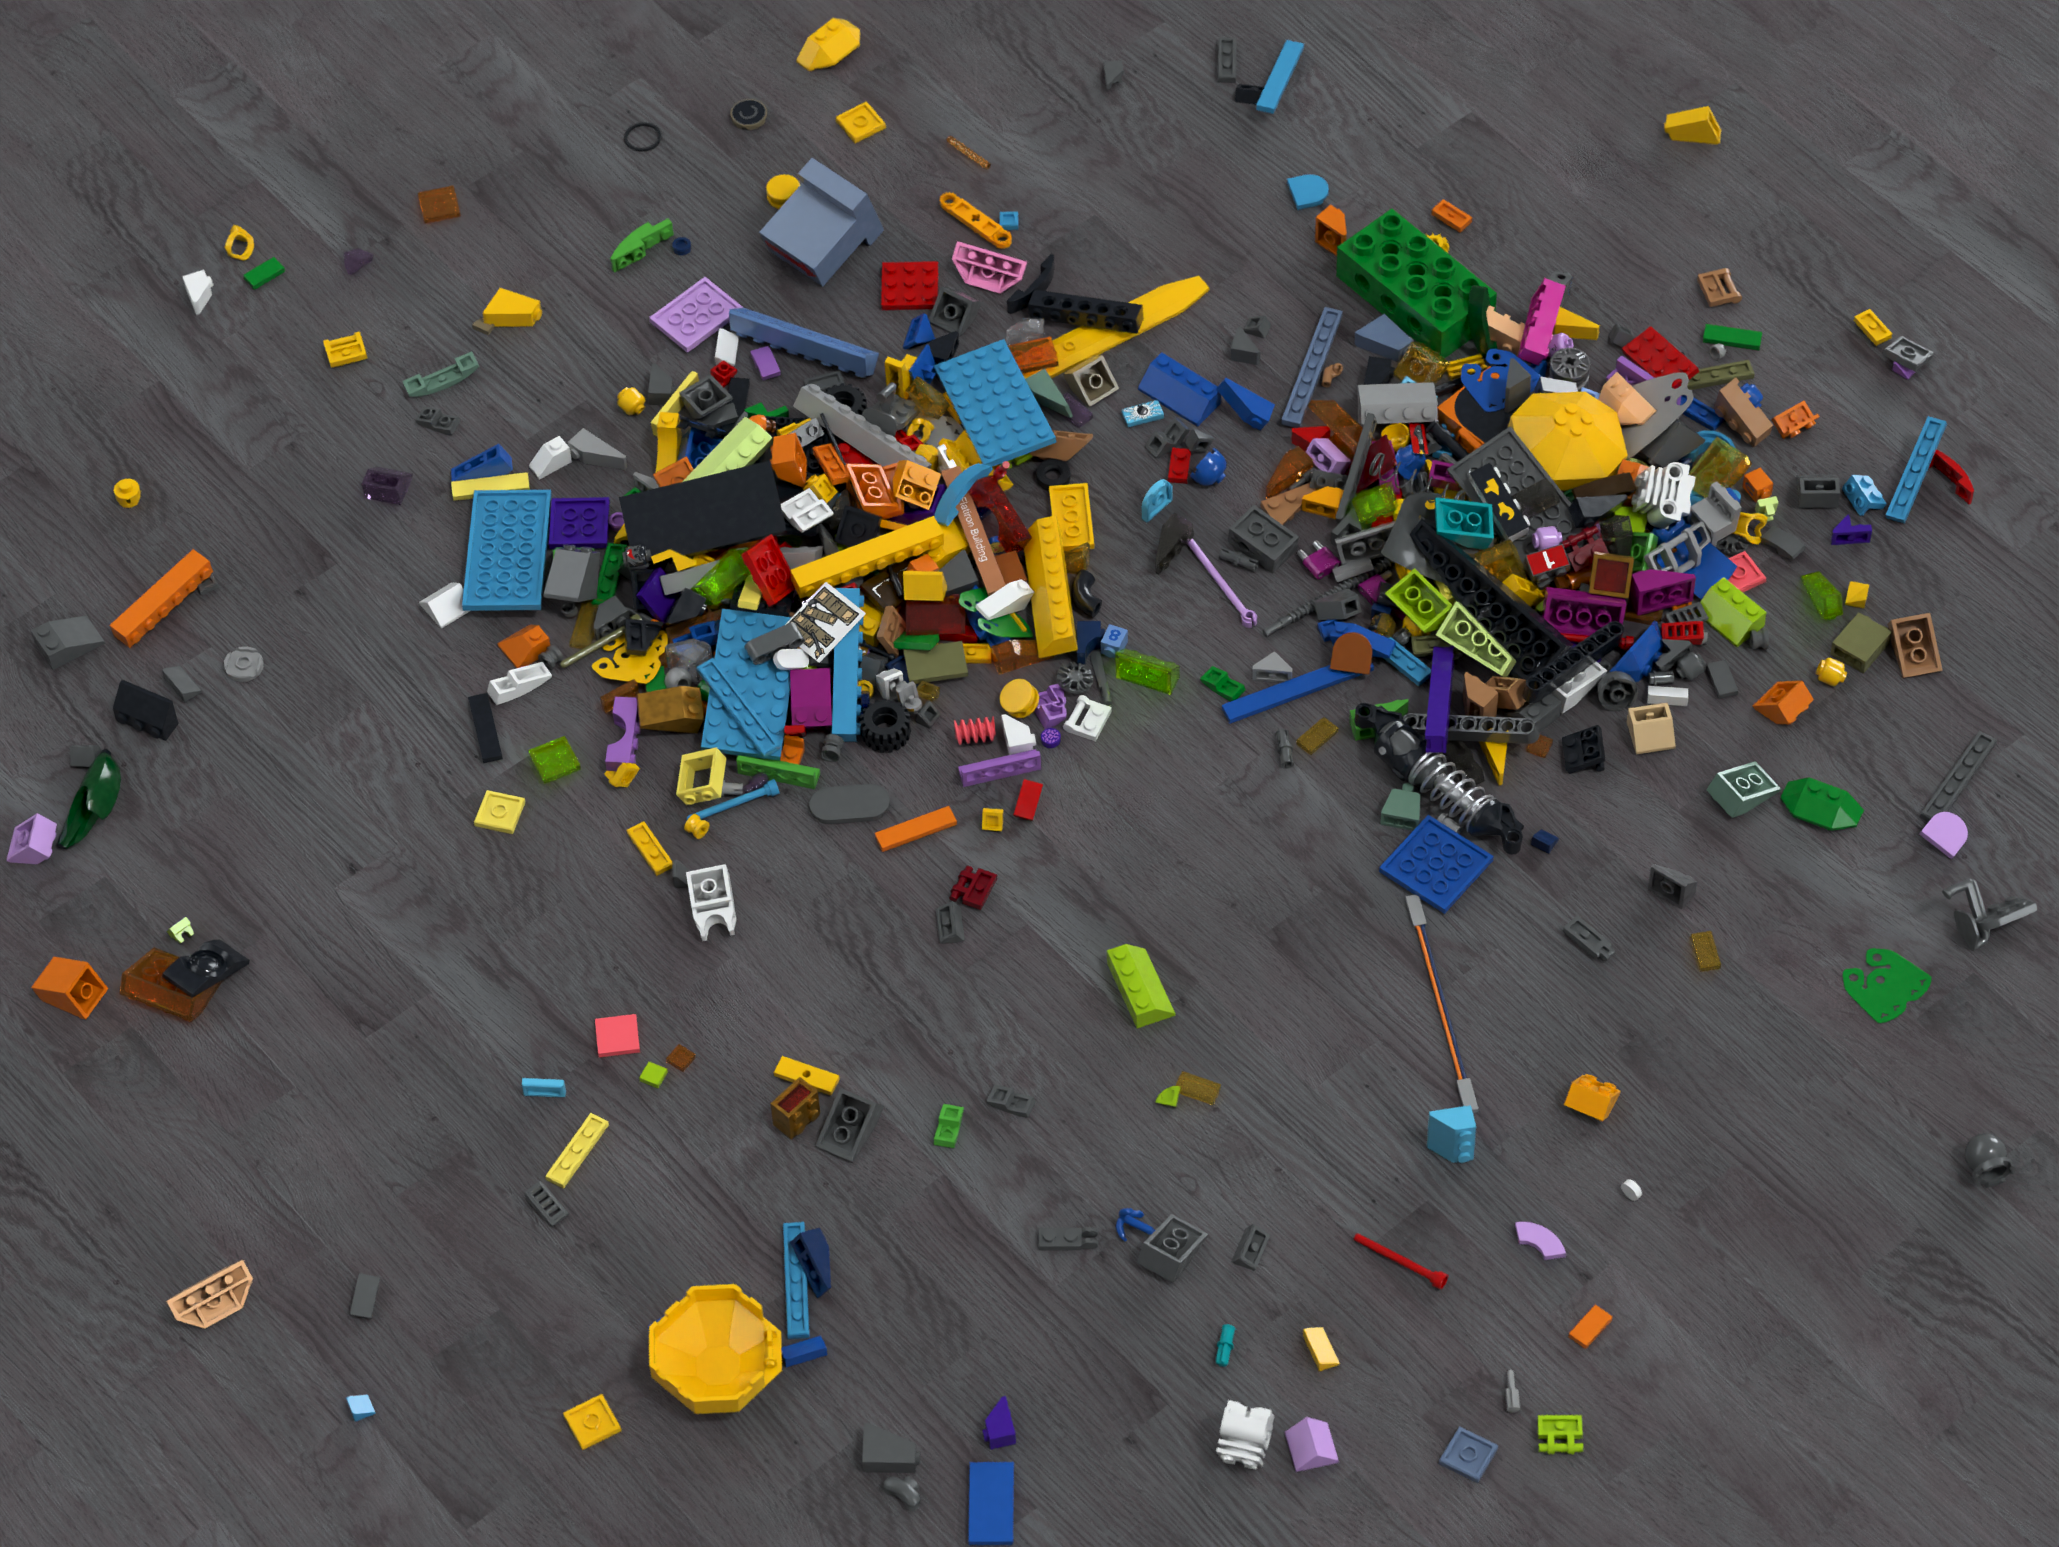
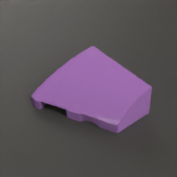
(1051, 706)

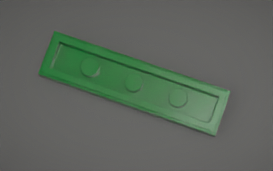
(608, 576)

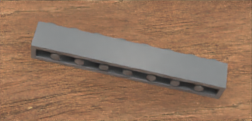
(854, 428)

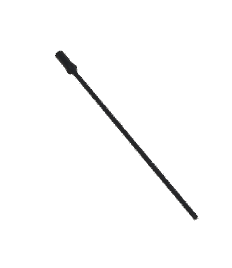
(893, 576)

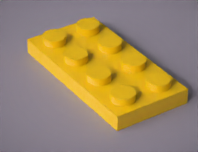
(1073, 513)

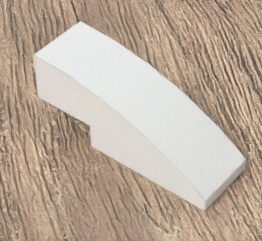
(518, 682)

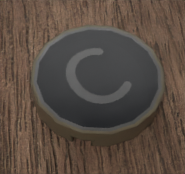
(748, 114)

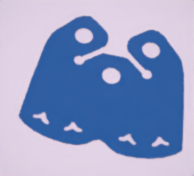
(1493, 390)

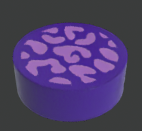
(1050, 737)

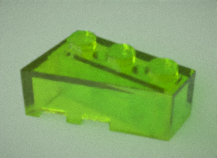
(722, 577)

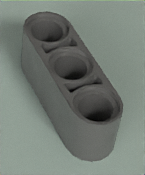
(765, 646)

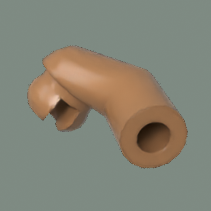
(1330, 373)

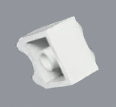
(711, 898)

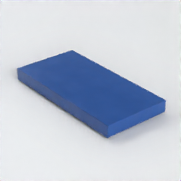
(991, 1503)

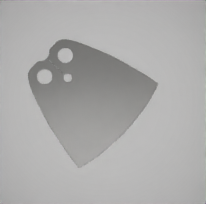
(1655, 392)

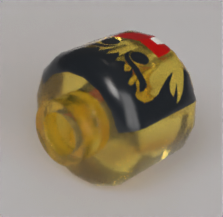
(1383, 625)

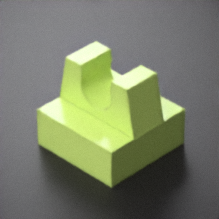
(1767, 507)

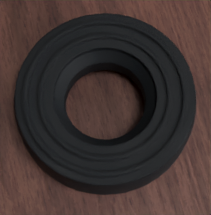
(1049, 465)

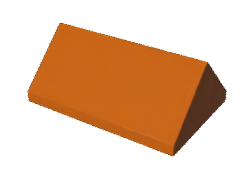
(872, 488)

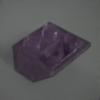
(386, 484)

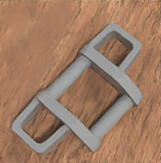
(1694, 549)

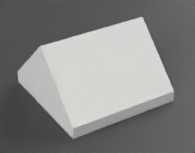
(445, 604)

